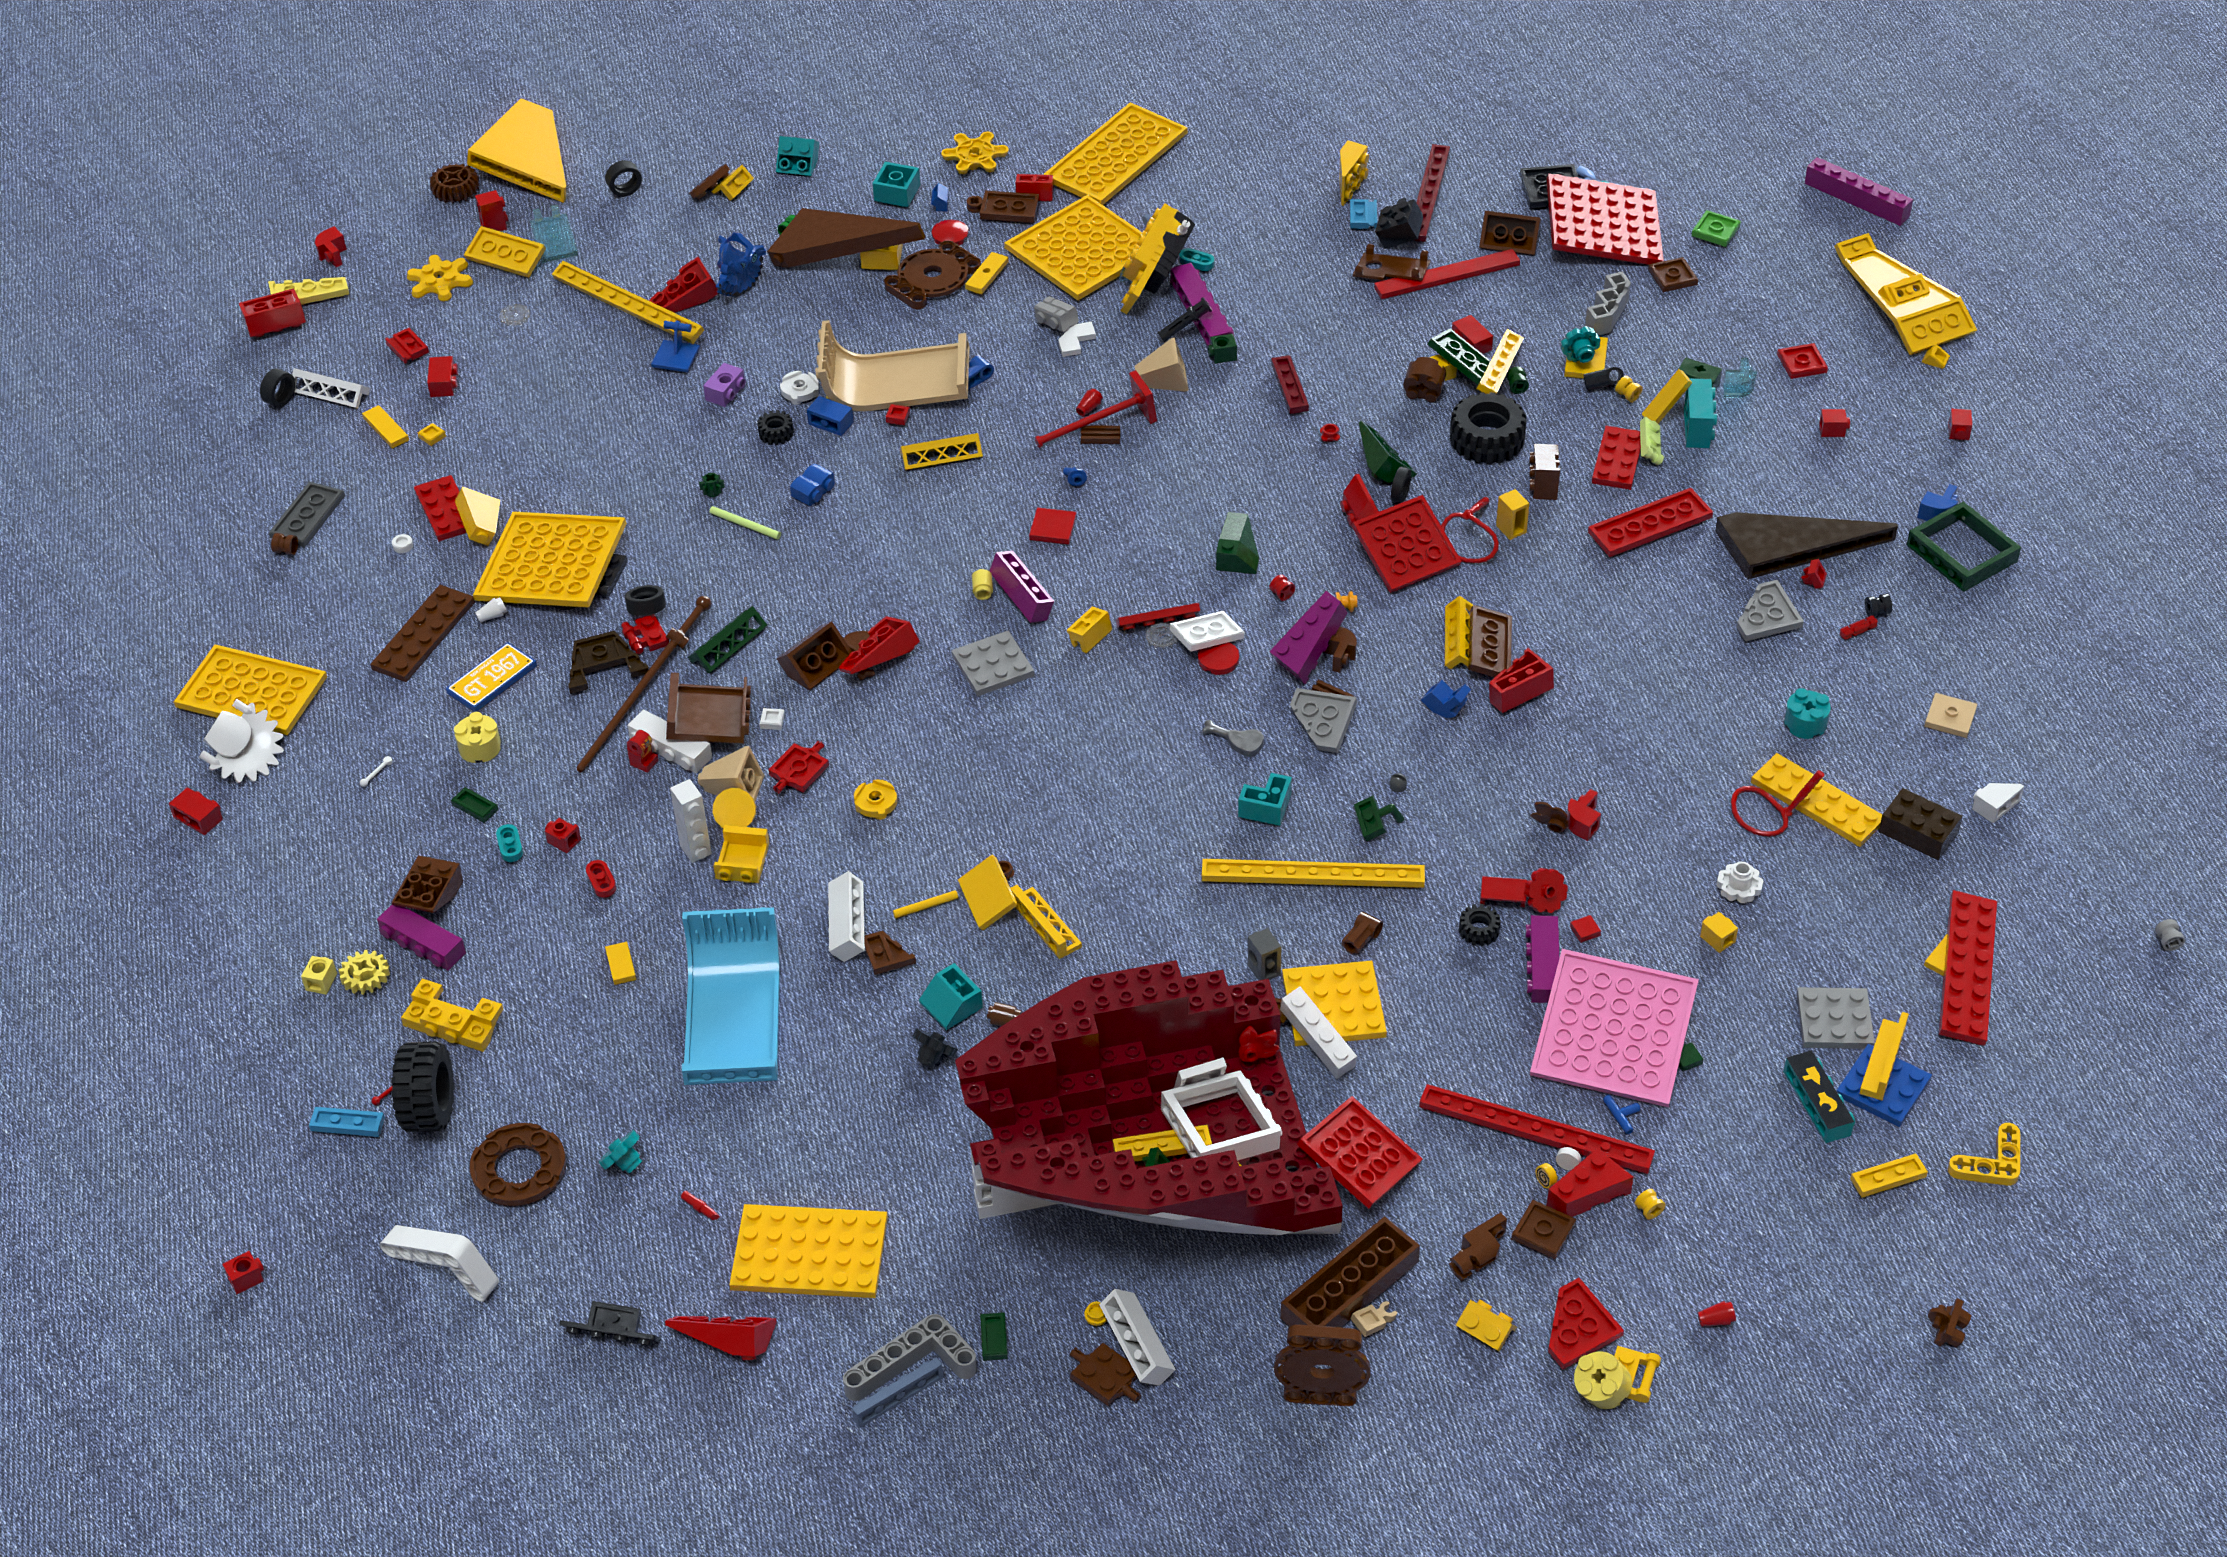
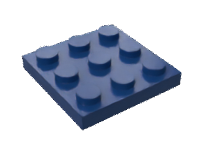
(1901, 1094)

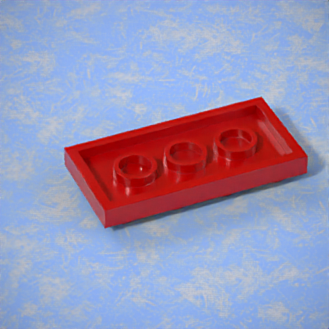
(1617, 458)
(439, 506)

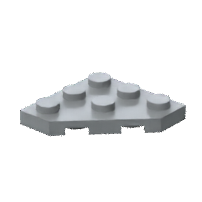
(1768, 613)
(1323, 716)

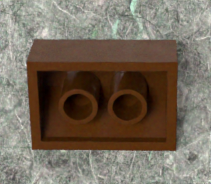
(1509, 232)
(815, 656)

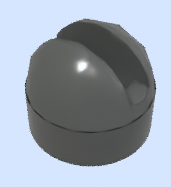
(1398, 782)

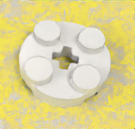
(808, 387)

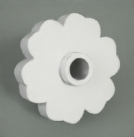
(1740, 882)

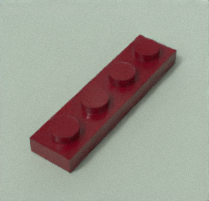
(1290, 384)

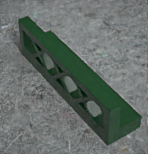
(722, 635)

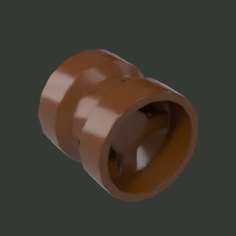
(285, 544)

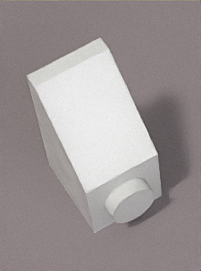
(1996, 799)

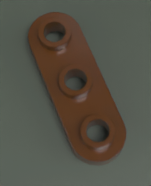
(710, 182)

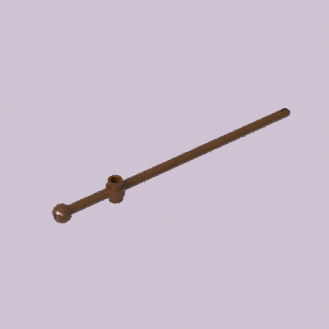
(676, 638)

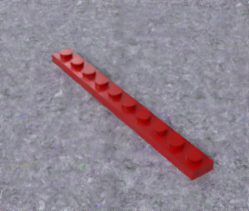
(1535, 1127)

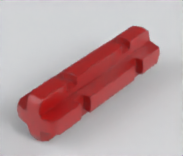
(1858, 627)

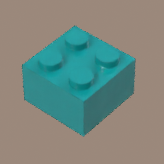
(896, 184)

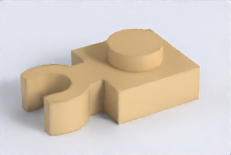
(1371, 1319)

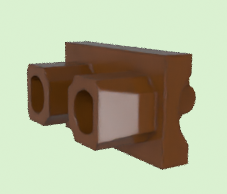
(1945, 1321)

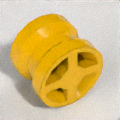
(1650, 1204)

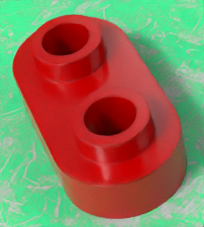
(600, 878)

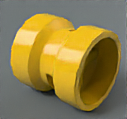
(1628, 389)

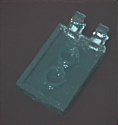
(554, 234)

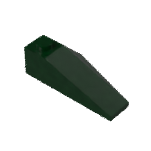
(1380, 456)

